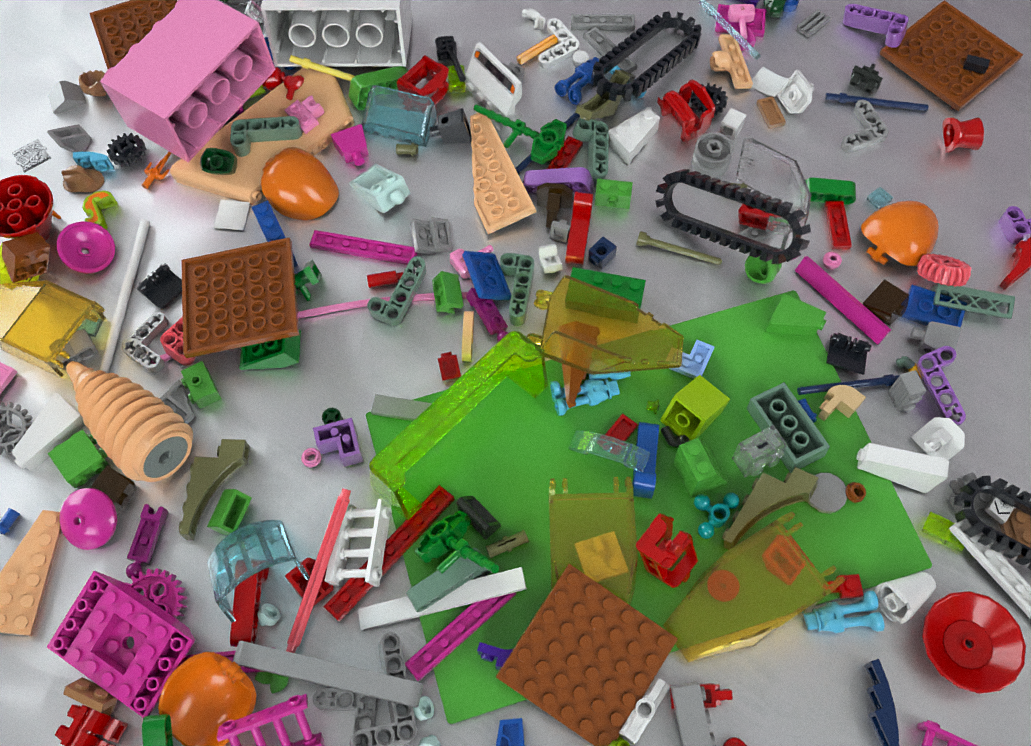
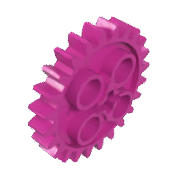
(170, 599)

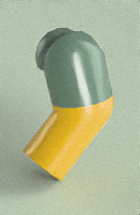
(908, 363)

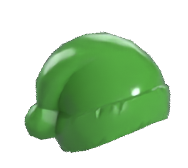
(761, 271)

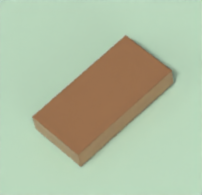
(771, 112)

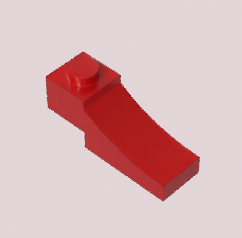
(1021, 264)

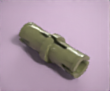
(507, 544)

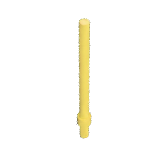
(306, 63)

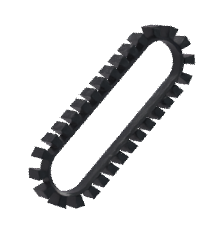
(635, 41)
(743, 196)
(990, 535)

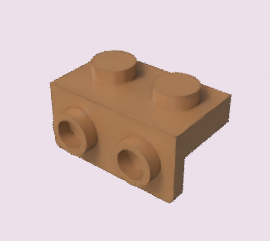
(91, 695)

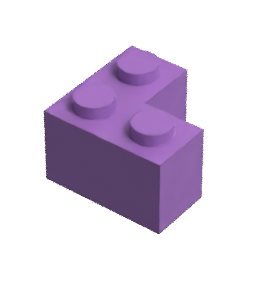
(341, 437)

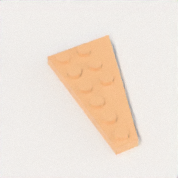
(27, 574)

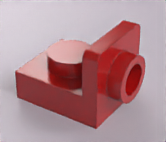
(449, 366)

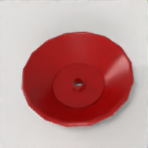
(994, 637)

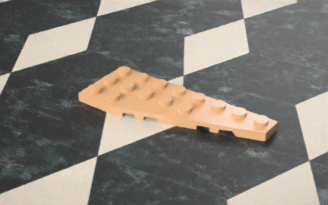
(497, 186)

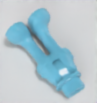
(593, 390)
(832, 615)

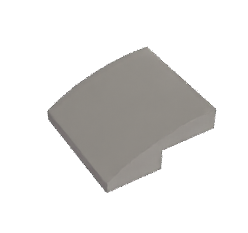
(431, 235)

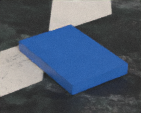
(487, 275)
(922, 311)

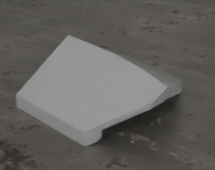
(66, 96)
(71, 138)

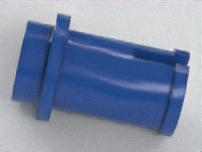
(803, 402)
(7, 520)

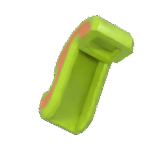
(95, 203)

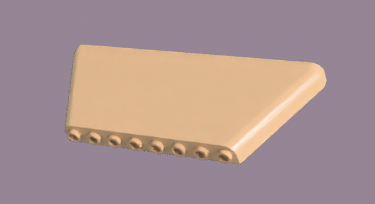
(246, 181)

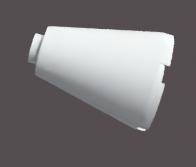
(904, 596)

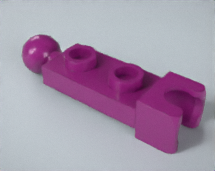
(489, 314)
(145, 539)

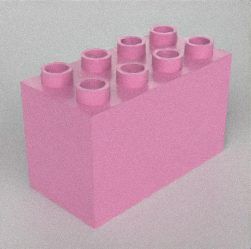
(189, 75)

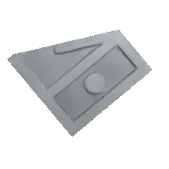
(178, 400)

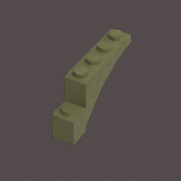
(601, 106)
(206, 478)
(767, 497)

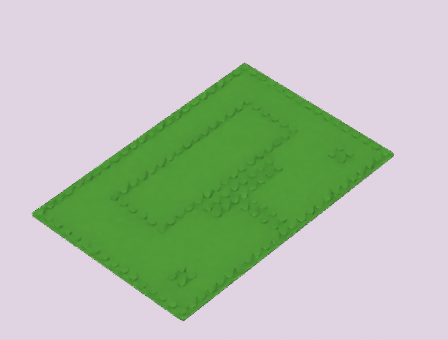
(518, 443)

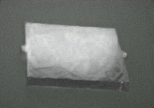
(31, 155)

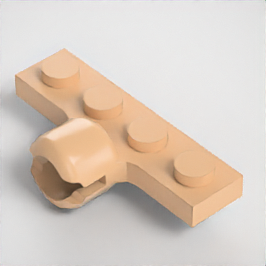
(731, 60)

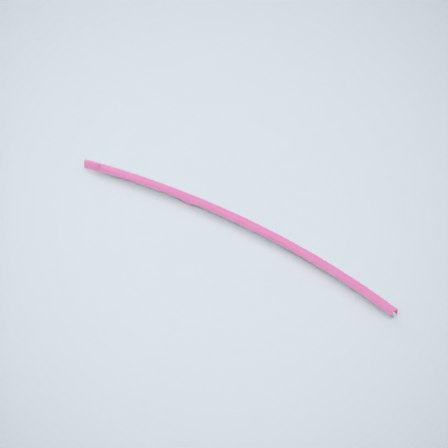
(344, 306)

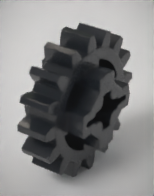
(716, 96)
(126, 149)

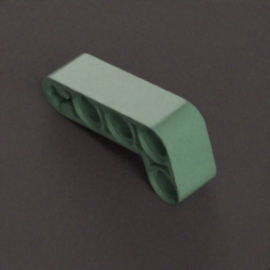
(262, 130)
(597, 136)
(400, 290)
(522, 290)
(440, 585)

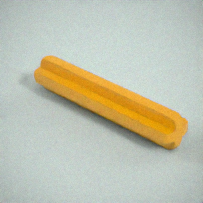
(537, 49)

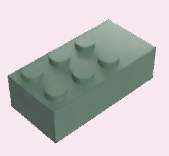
(783, 411)

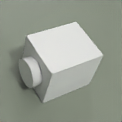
(732, 123)

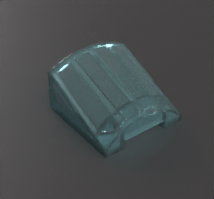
(247, 553)

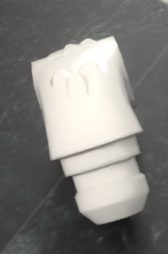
(536, 16)

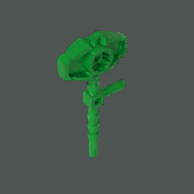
(544, 144)
(448, 535)

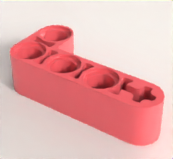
(175, 350)

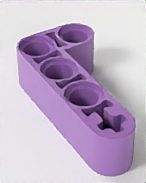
(877, 21)
(575, 178)
(1015, 225)
(945, 389)

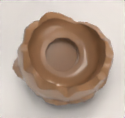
(91, 84)

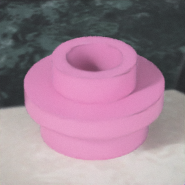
(830, 264)
(307, 454)

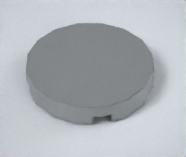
(829, 494)

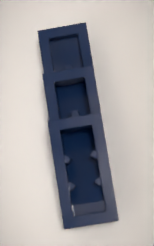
(884, 717)

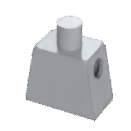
(936, 336)

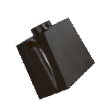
(887, 302)
(115, 486)

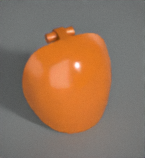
(298, 184)
(902, 231)
(204, 696)

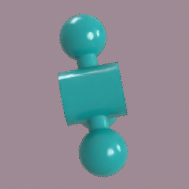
(702, 503)

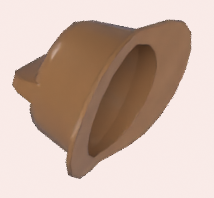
(81, 180)

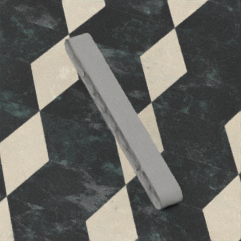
(328, 674)

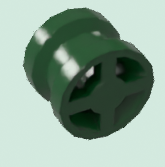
(331, 414)

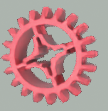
(944, 270)

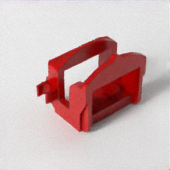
(425, 69)
(677, 105)
(661, 557)

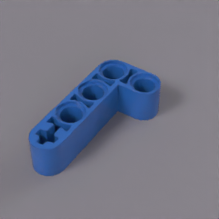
(645, 481)

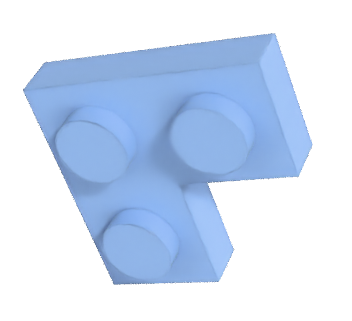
(696, 362)

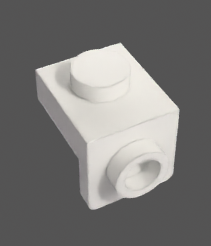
(549, 258)

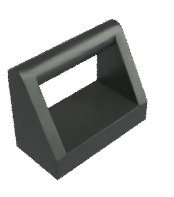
(481, 519)

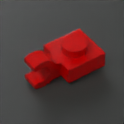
(850, 587)

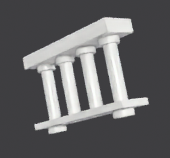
(336, 567)

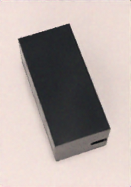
(976, 64)

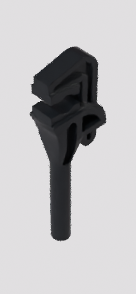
(447, 49)

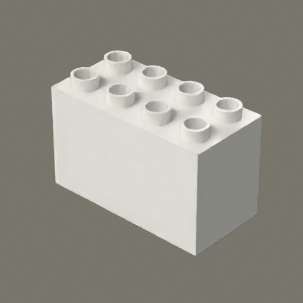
(338, 31)

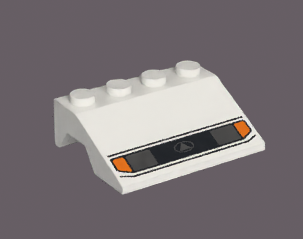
(493, 83)

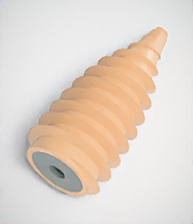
(131, 424)

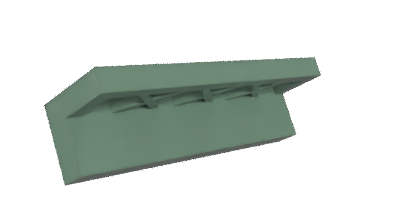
(974, 296)

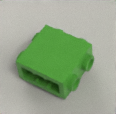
(79, 458)

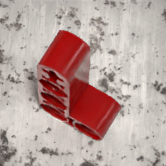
(579, 228)
(245, 608)

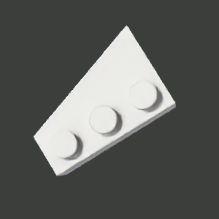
(633, 134)

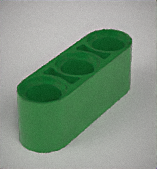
(831, 190)
(157, 730)

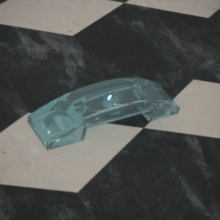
(610, 448)

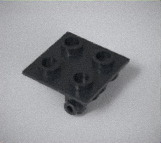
(161, 286)
(848, 353)

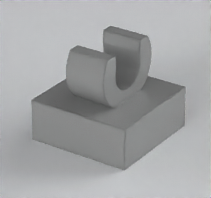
(560, 230)

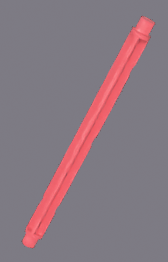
(318, 571)

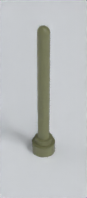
(644, 239)

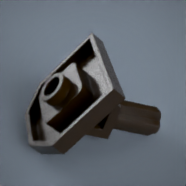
(554, 197)

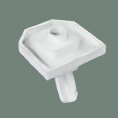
(796, 93)
(940, 438)

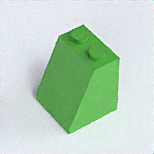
(698, 468)

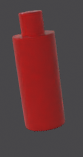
(383, 278)

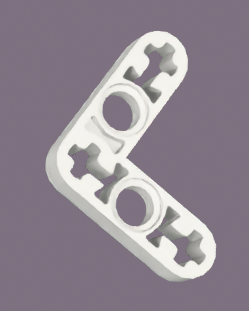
(565, 45)

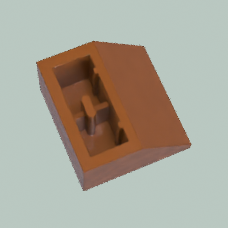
(26, 256)

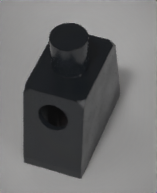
(452, 127)

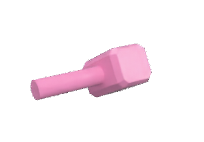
(741, 13)
(459, 264)

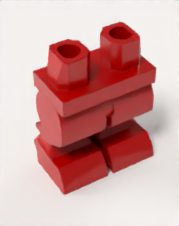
(86, 725)

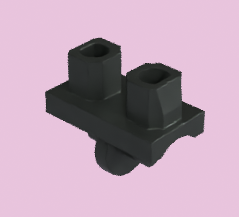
(866, 75)

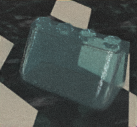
(399, 115)

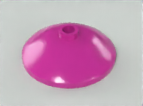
(88, 237)
(96, 516)

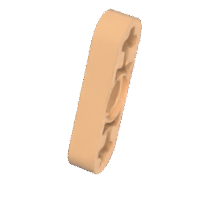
(467, 337)

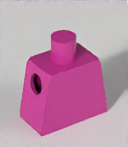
(351, 144)

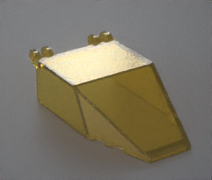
(40, 320)
(603, 331)
(595, 536)
(749, 594)

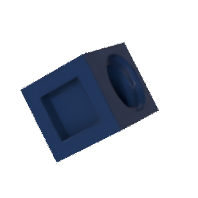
(605, 247)

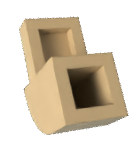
(842, 398)

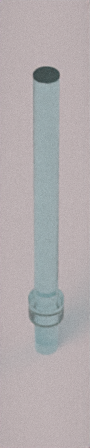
(711, 11)

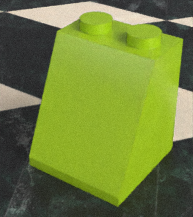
(694, 408)

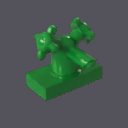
(309, 274)

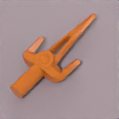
(154, 173)

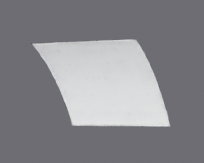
(768, 82)
(232, 215)

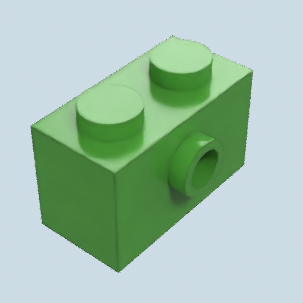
(613, 193)
(200, 384)
(229, 511)

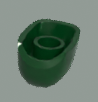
(774, 7)
(218, 162)

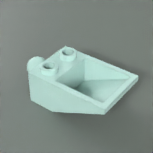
(381, 187)

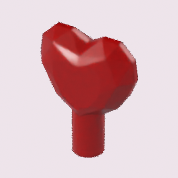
(292, 84)

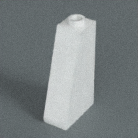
(50, 428)
(903, 467)

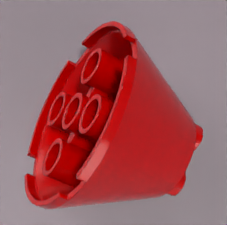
(25, 207)

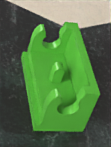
(447, 292)

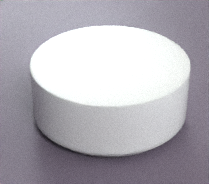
(580, 57)

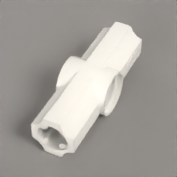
(636, 721)

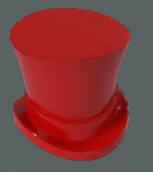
(963, 134)

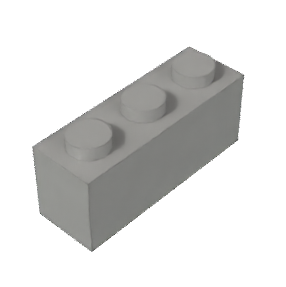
(691, 714)

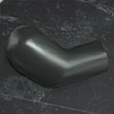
(671, 439)

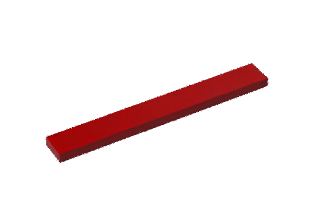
(395, 547)

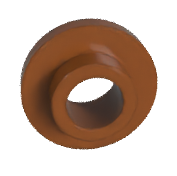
(855, 492)

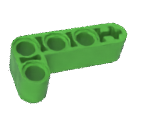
(361, 84)

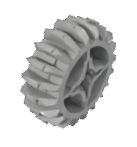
(8, 411)

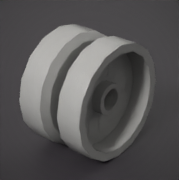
(712, 154)

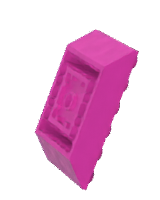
(96, 639)

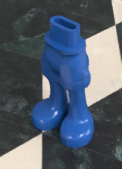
(582, 72)

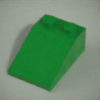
(271, 354)

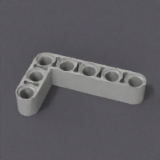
(397, 721)

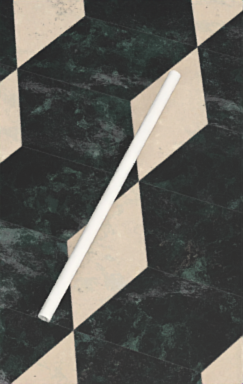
(124, 296)

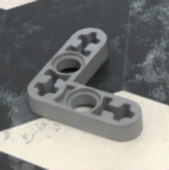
(864, 107)
(141, 343)
(355, 705)

